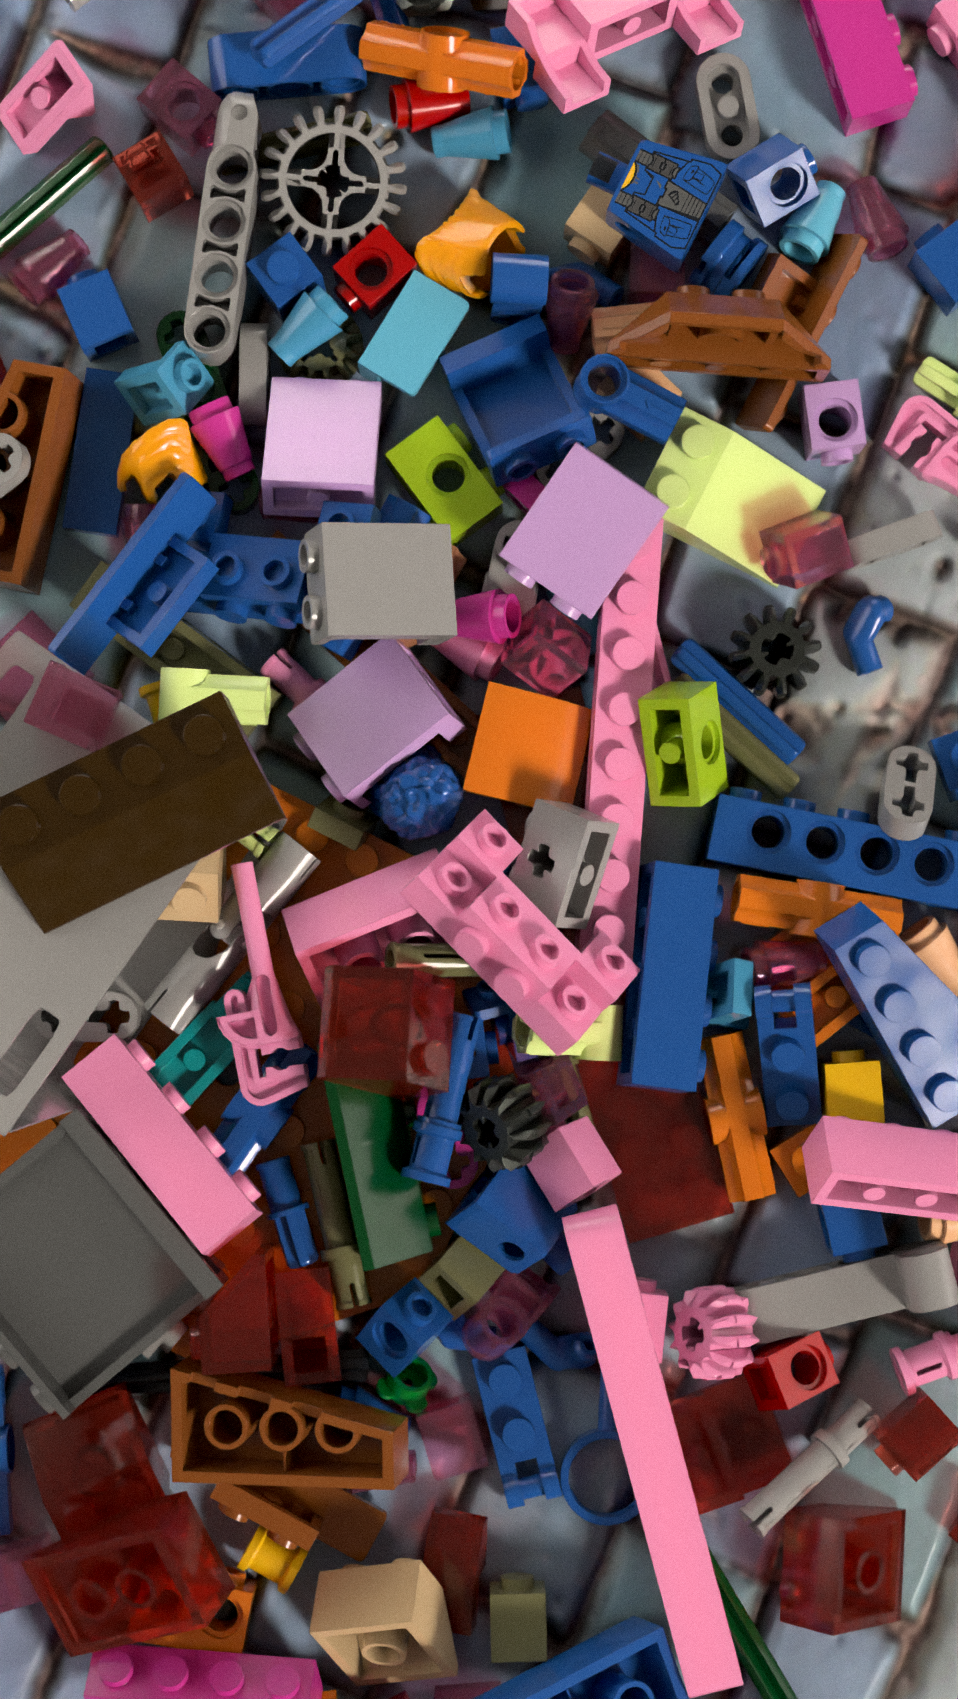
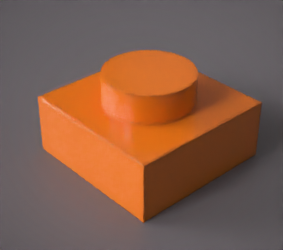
(790, 1159)

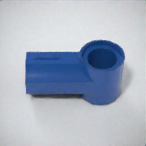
(635, 401)

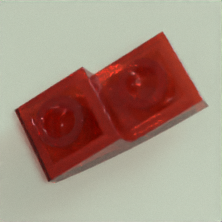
(456, 1558)

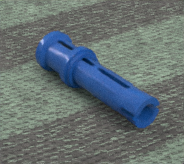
(438, 1126)

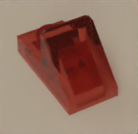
(307, 1327)

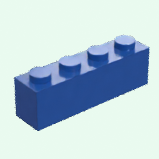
(668, 996)

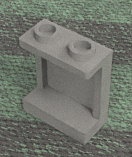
(378, 582)

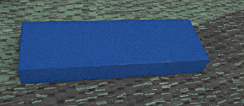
(102, 436)

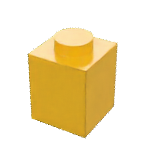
(852, 1086)

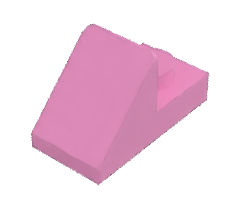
(46, 98)

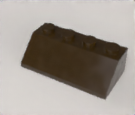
(133, 812)

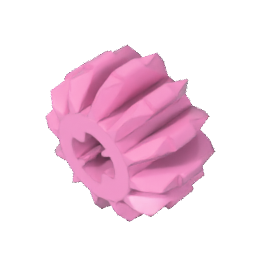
(713, 1332)

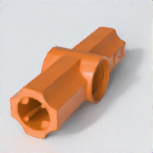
(443, 59)
(803, 904)
(736, 1118)

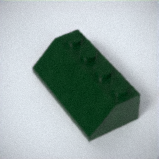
(373, 1148)

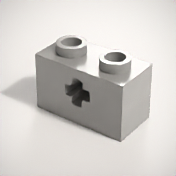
(563, 861)

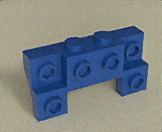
(259, 573)

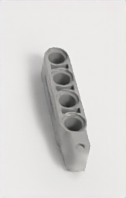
(235, 143)

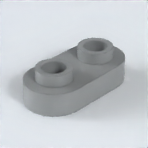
(727, 111)

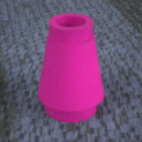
(223, 437)
(488, 616)

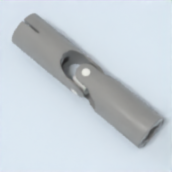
(201, 971)

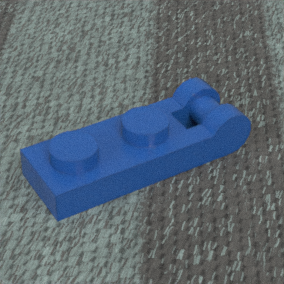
(788, 1055)
(516, 1425)

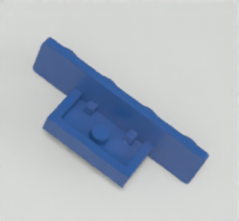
(146, 584)

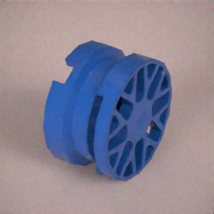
(724, 257)

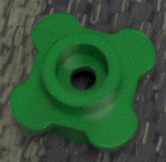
(418, 1376)

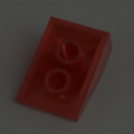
(131, 1577)

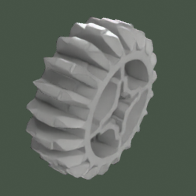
(295, 177)

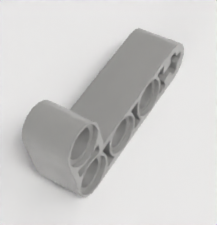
(836, 1293)

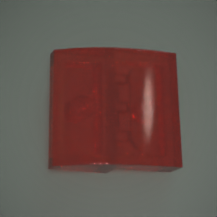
(728, 1442)

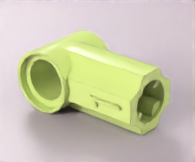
(185, 686)
(598, 1043)

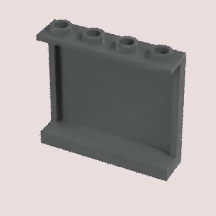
(88, 1265)

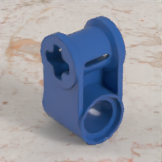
(517, 286)

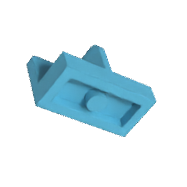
(413, 334)

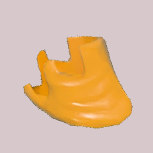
(462, 248)
(160, 454)

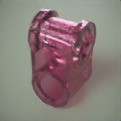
(512, 1304)

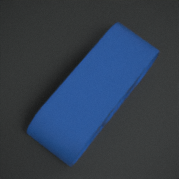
(318, 68)

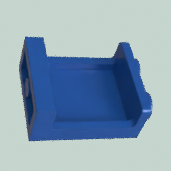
(516, 400)

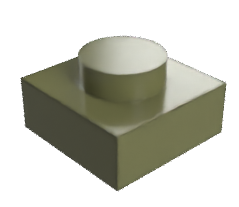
(343, 822)

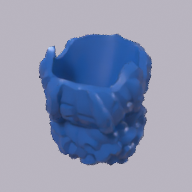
(418, 796)

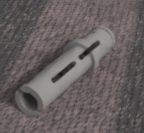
(827, 1451)

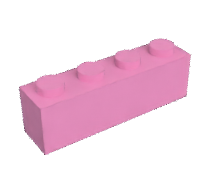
(163, 1145)
(883, 1167)

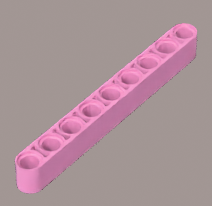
(652, 1450)

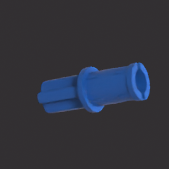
(288, 1212)

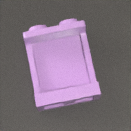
(320, 444)
(582, 532)
(372, 719)

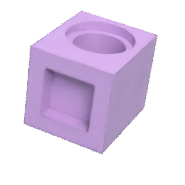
(835, 398)

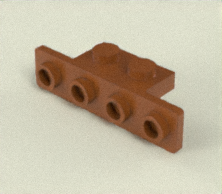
(813, 303)
(304, 1514)

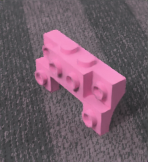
(573, 34)
(512, 941)

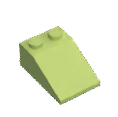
(726, 491)

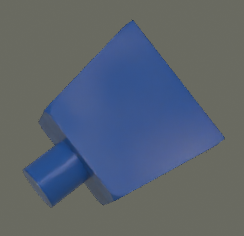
(513, 1221)

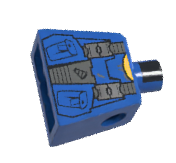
(659, 197)

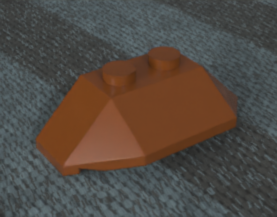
(721, 337)

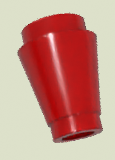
(419, 109)

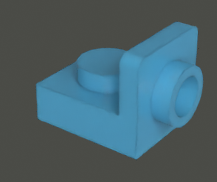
(165, 386)
(731, 994)

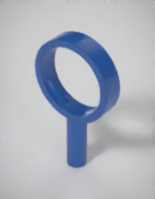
(605, 1430)

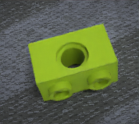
(440, 447)
(683, 743)

